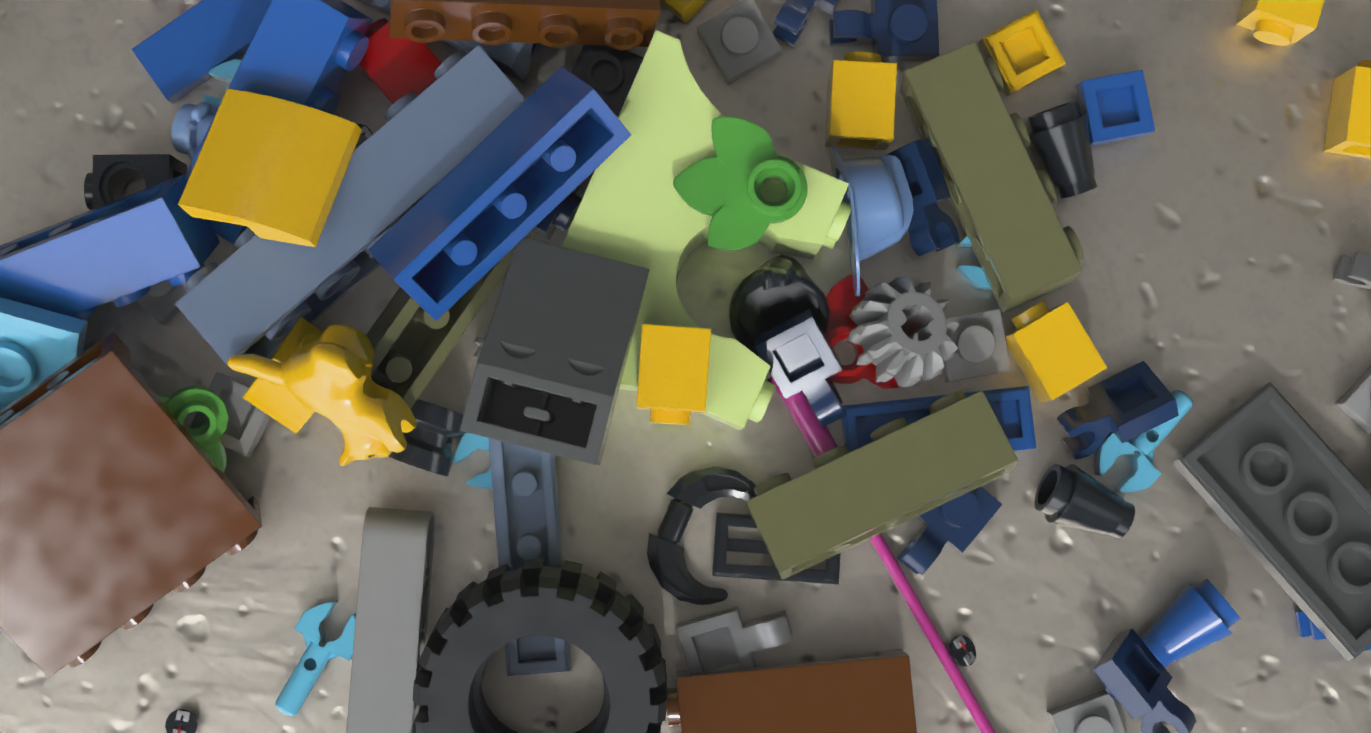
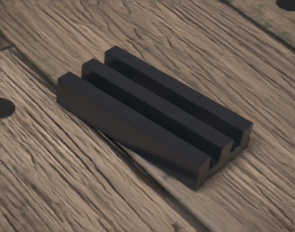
(723, 544)

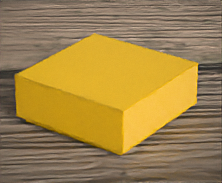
(1022, 52)

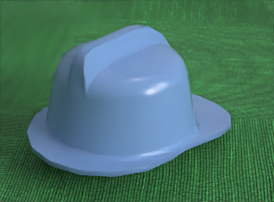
(878, 203)

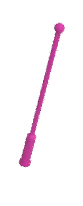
(821, 441)

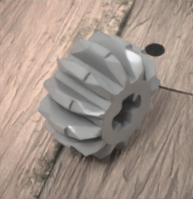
(903, 332)

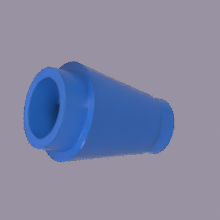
(1190, 624)

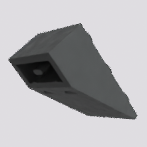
(555, 351)

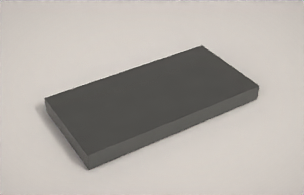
(1292, 511)

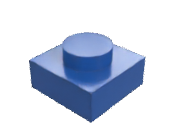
(1116, 107)

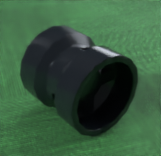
(428, 443)

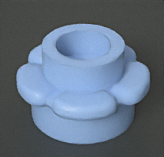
(191, 126)

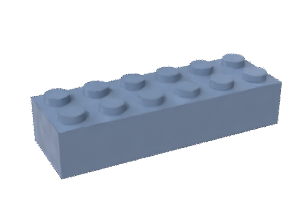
(270, 284)

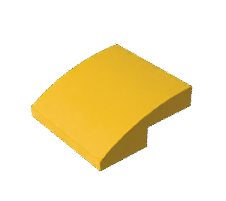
(270, 167)

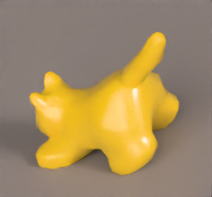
(337, 383)

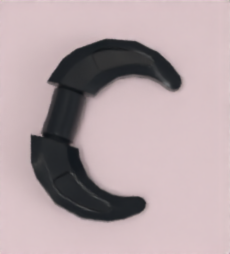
(666, 556)

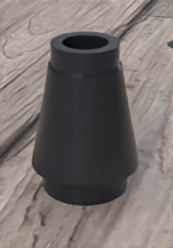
(1064, 147)
(1081, 502)

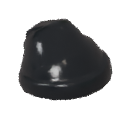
(772, 296)

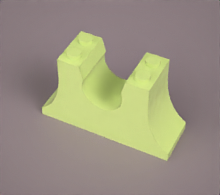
(641, 220)

